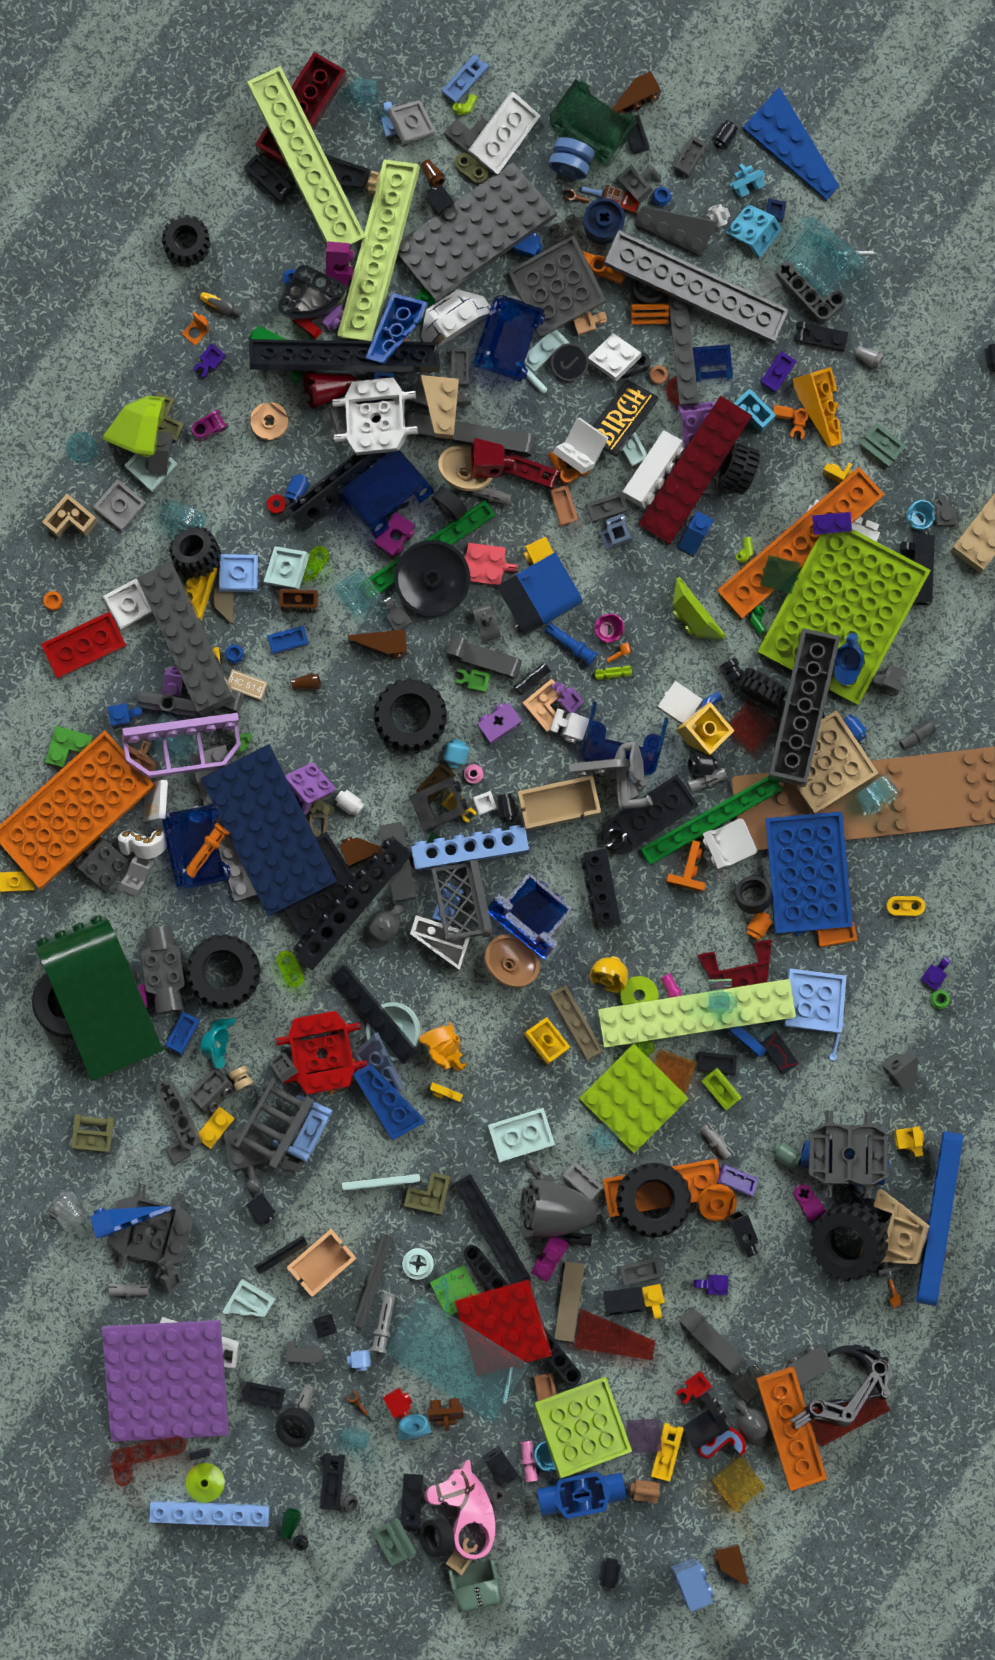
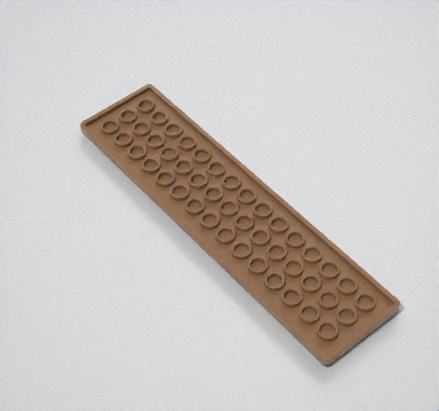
(933, 795)

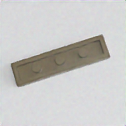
(576, 1022)
(569, 1301)

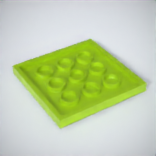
(634, 1098)
(582, 1427)

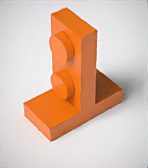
(690, 871)

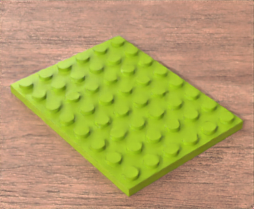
(844, 590)

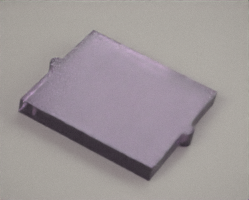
(644, 1435)

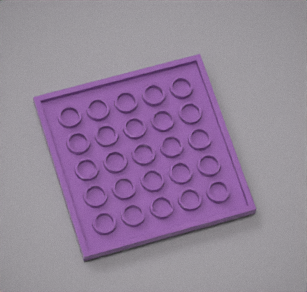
(165, 1380)

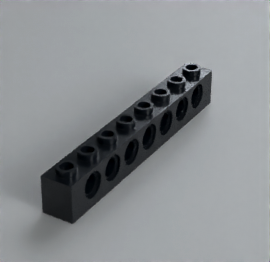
(350, 913)

